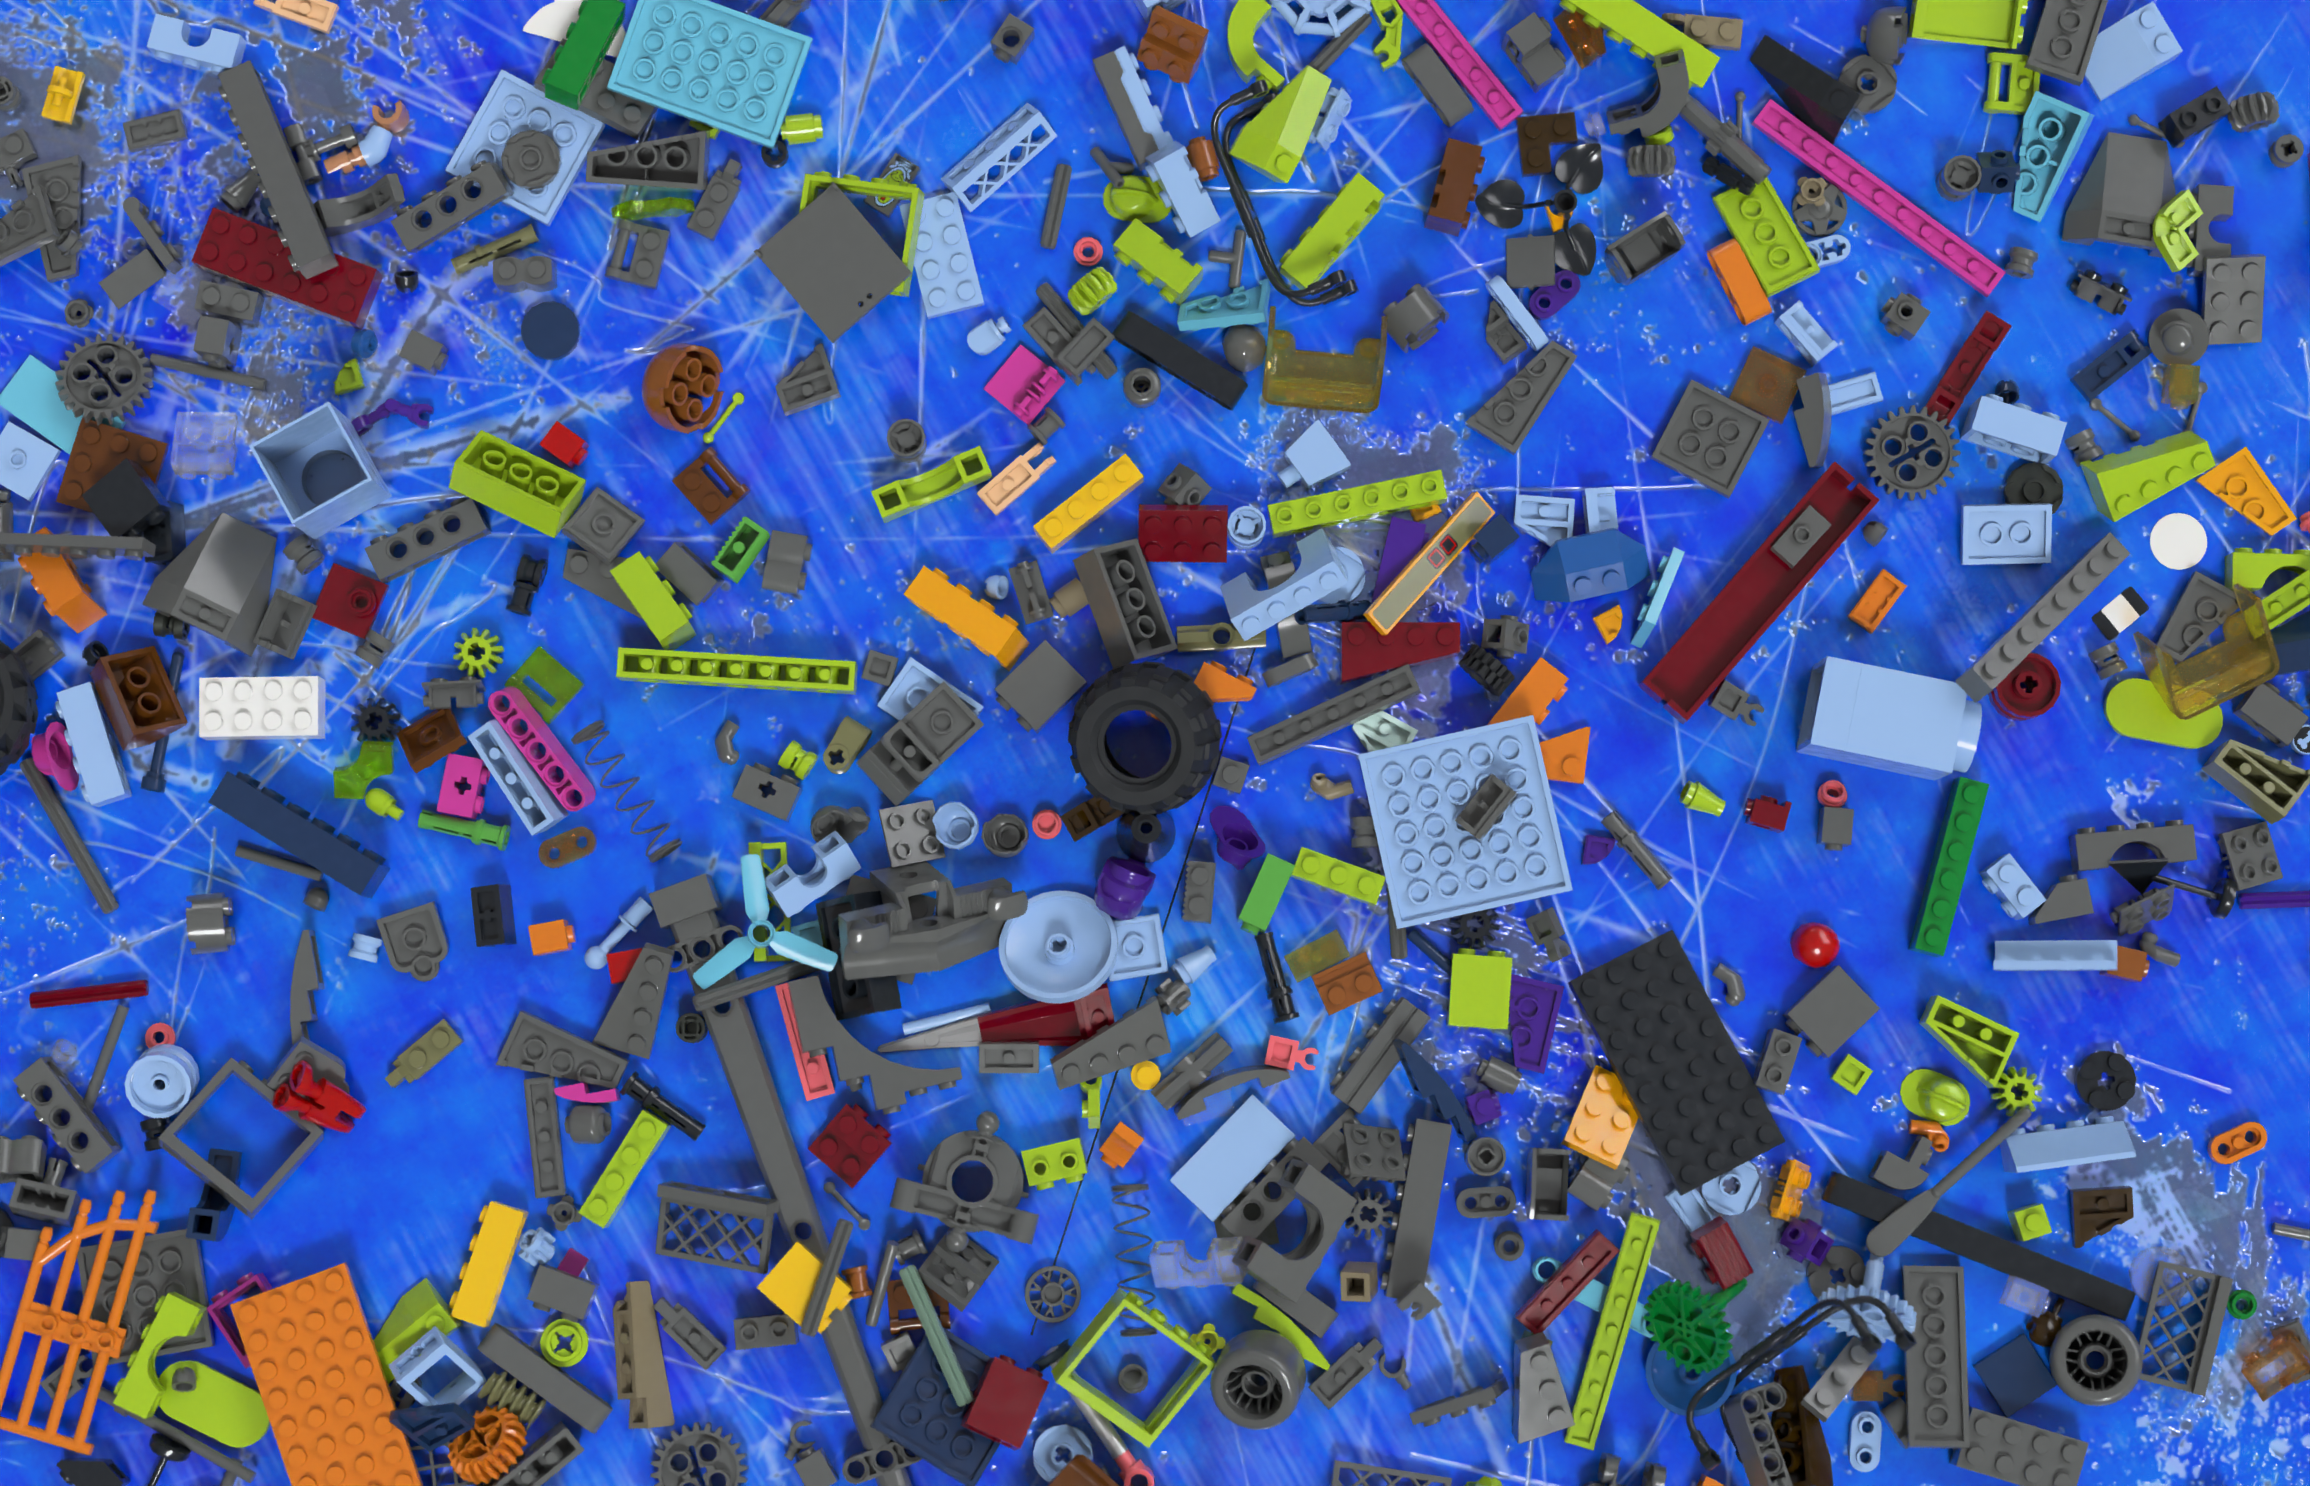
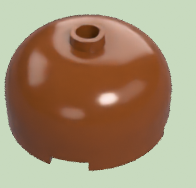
(672, 377)

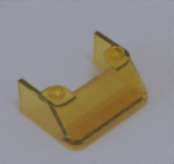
(1323, 378)
(2220, 672)

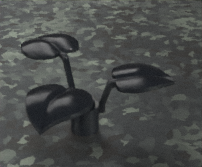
(1580, 170)

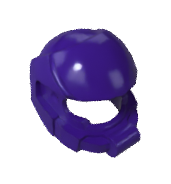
(1123, 887)

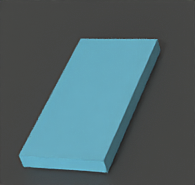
(36, 402)

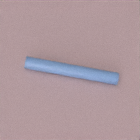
(945, 1019)

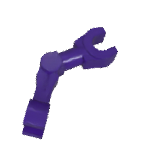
(365, 422)

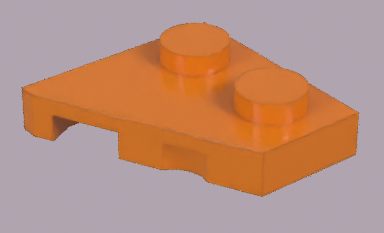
(1566, 756)

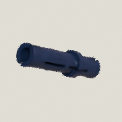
(1341, 611)

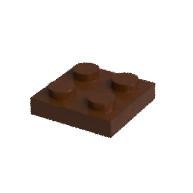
(431, 738)

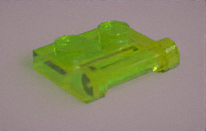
(549, 676)

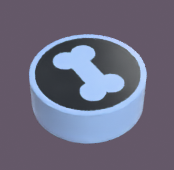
(2301, 741)

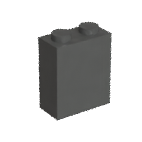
(1039, 687)
(1830, 1012)

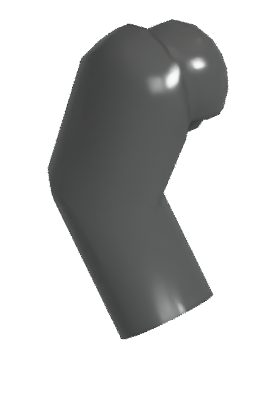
(1734, 984)

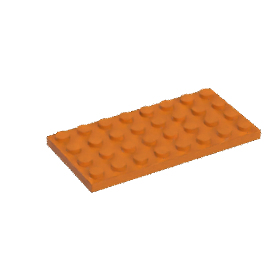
(324, 1384)

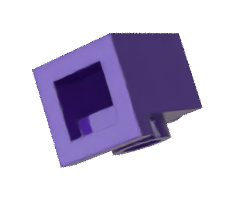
(1483, 1106)

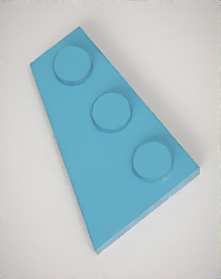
(1235, 309)
(1658, 593)

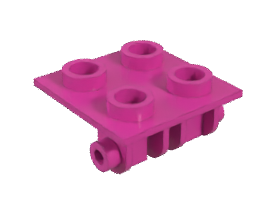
(1024, 384)

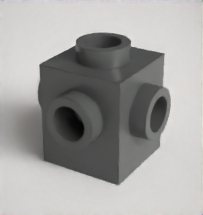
(1913, 316)
(1184, 487)
(1505, 636)

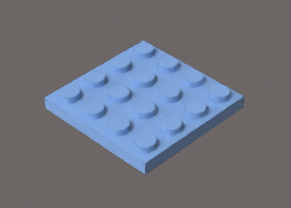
(519, 107)

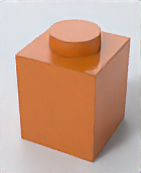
(551, 937)

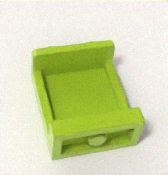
(1479, 990)

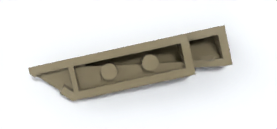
(640, 1359)

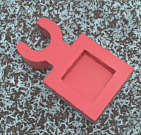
(1284, 1053)

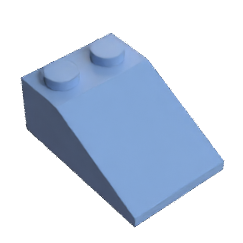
(2130, 51)

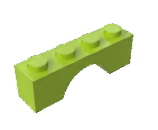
(922, 490)
(2253, 569)
(624, 1168)
(141, 1388)

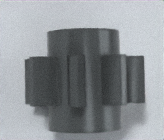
(1173, 996)

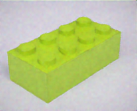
(517, 483)

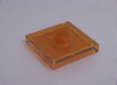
(1767, 385)

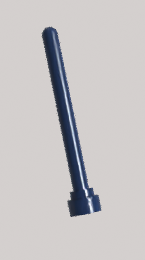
(154, 778)

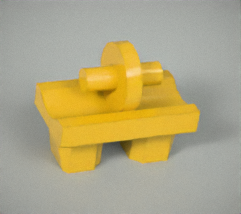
(63, 95)

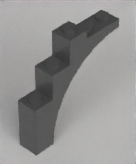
(853, 1061)

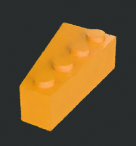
(967, 617)

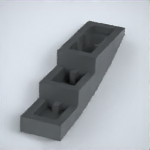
(306, 979)

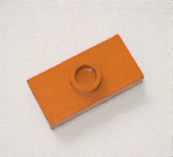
(1876, 601)

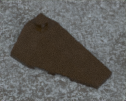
(1800, 1432)

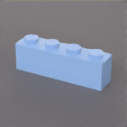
(93, 745)
(517, 778)

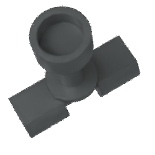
(309, 151)

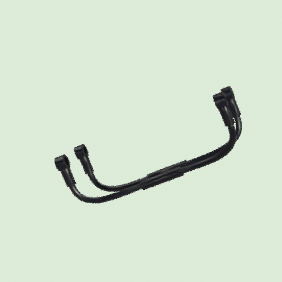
(1248, 215)
(1782, 1340)

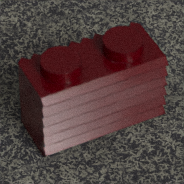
(1720, 1252)

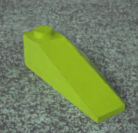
(1280, 132)

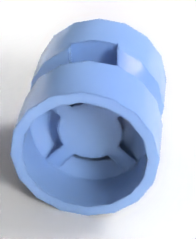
(1246, 527)

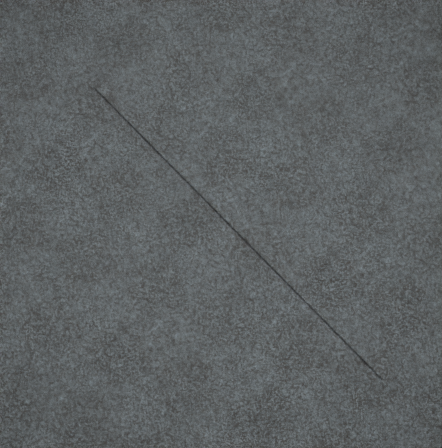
(1146, 981)

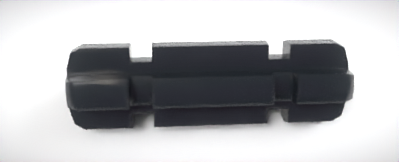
(1729, 176)

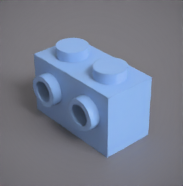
(2012, 887)

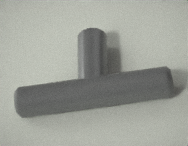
(1112, 169)
(1235, 258)

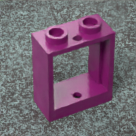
(225, 1298)

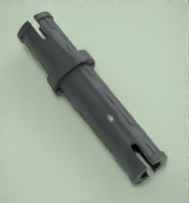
(1634, 847)

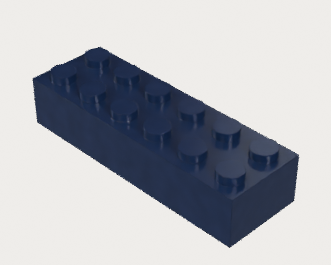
(301, 836)

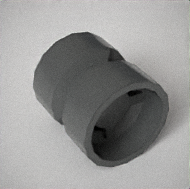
(1958, 178)
(907, 440)
(1485, 1156)

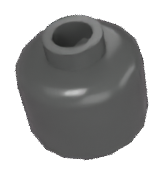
(1146, 378)
(588, 1124)

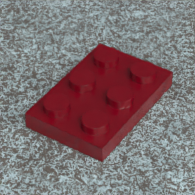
(1183, 533)

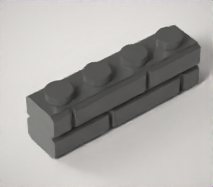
(1378, 1057)

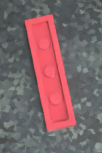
(812, 1070)

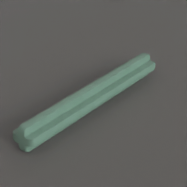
(936, 1335)

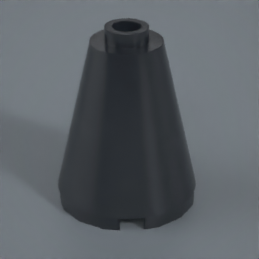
(1148, 846)

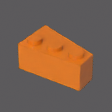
(62, 589)

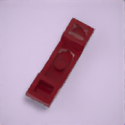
(1967, 366)

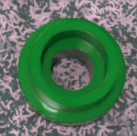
(2250, 1304)

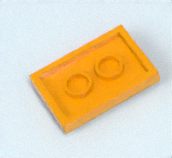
(1602, 1120)

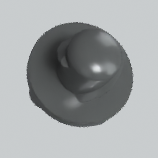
(2179, 337)

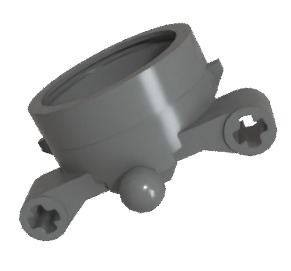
(995, 1212)

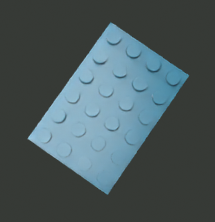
(711, 66)

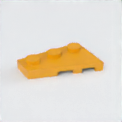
(2248, 491)

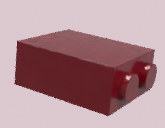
(1005, 1402)

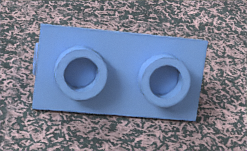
(1335, 107)

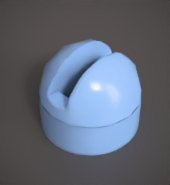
(997, 587)

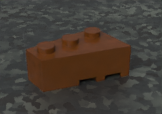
(1455, 187)

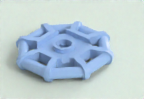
(1321, 9)

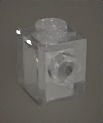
(2025, 1296)

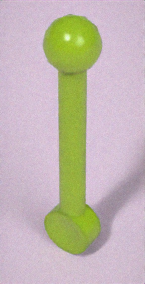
(738, 399)

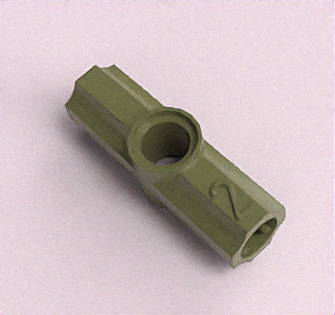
(1201, 638)

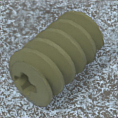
(512, 1398)

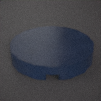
(550, 331)

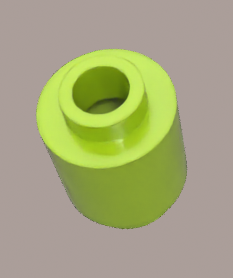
(802, 128)

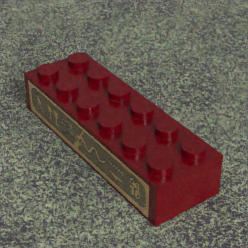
(258, 260)

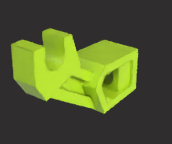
(1391, 43)

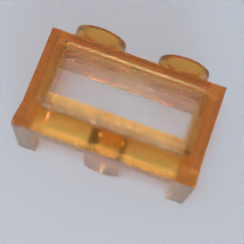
(2276, 1366)

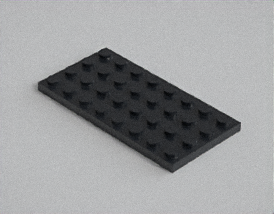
(1676, 1062)

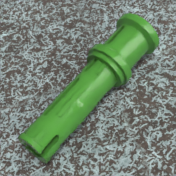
(477, 831)

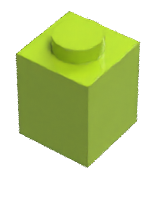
(2029, 1222)

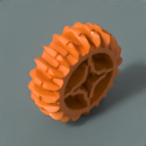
(488, 1447)

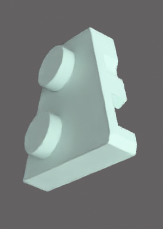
(1383, 731)

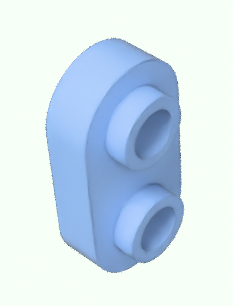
(1864, 1441)

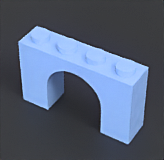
(1315, 578)

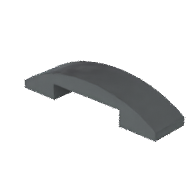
(1194, 1102)

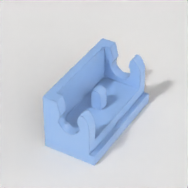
(1805, 333)
(1599, 509)

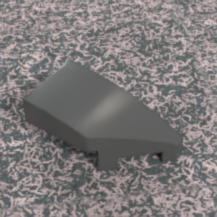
(1502, 336)

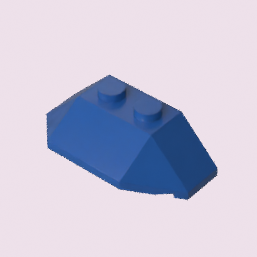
(1589, 566)

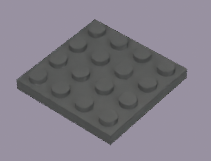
(164, 1266)

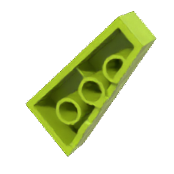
(1333, 232)
(2145, 473)

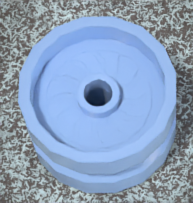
(162, 1081)

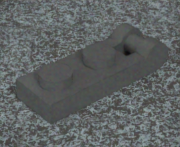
(152, 234)

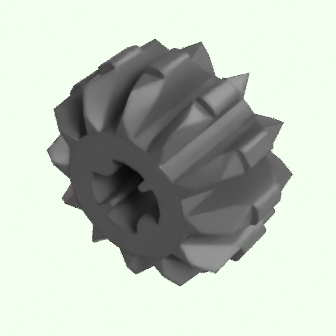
(2253, 112)
(1651, 161)
(1370, 1204)

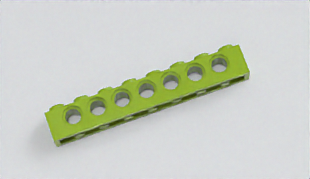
(737, 671)

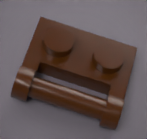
(704, 493)
(899, 1300)

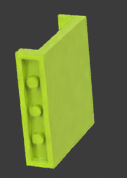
(1969, 21)

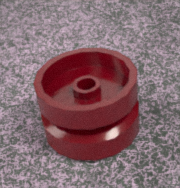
(2041, 694)

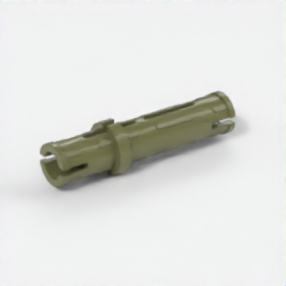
(483, 254)

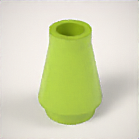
(1699, 798)

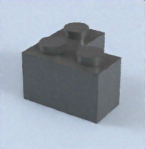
(1531, 52)

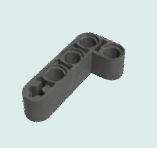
(1762, 1446)

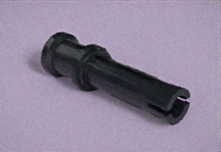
(1281, 994)
(650, 1098)

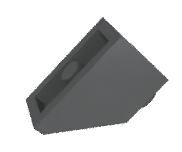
(2064, 901)

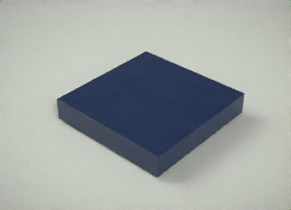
(2014, 1375)

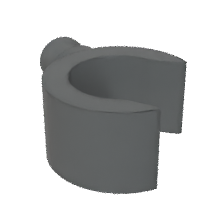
(1400, 1376)
(796, 1445)

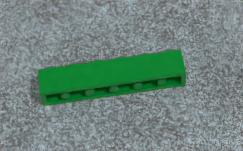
(1948, 867)

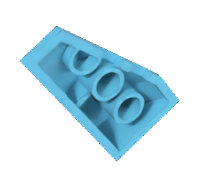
(2047, 149)

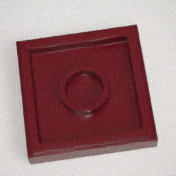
(332, 601)

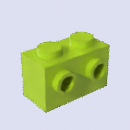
(1055, 1163)

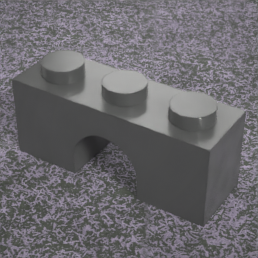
(2216, 205)

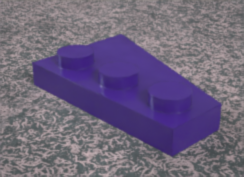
(1532, 1020)

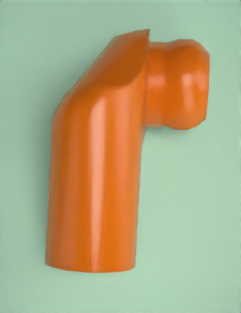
(1931, 1130)

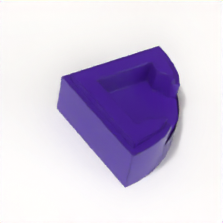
(1596, 849)

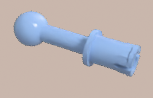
(596, 956)

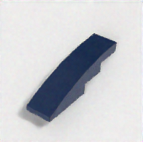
(1428, 1083)

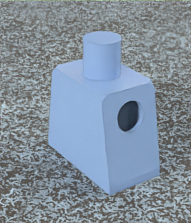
(1313, 458)

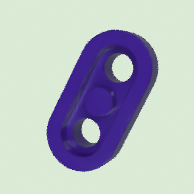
(1555, 295)

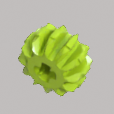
(1092, 291)
(485, 643)
(2024, 1085)

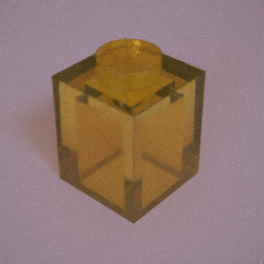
(2180, 385)

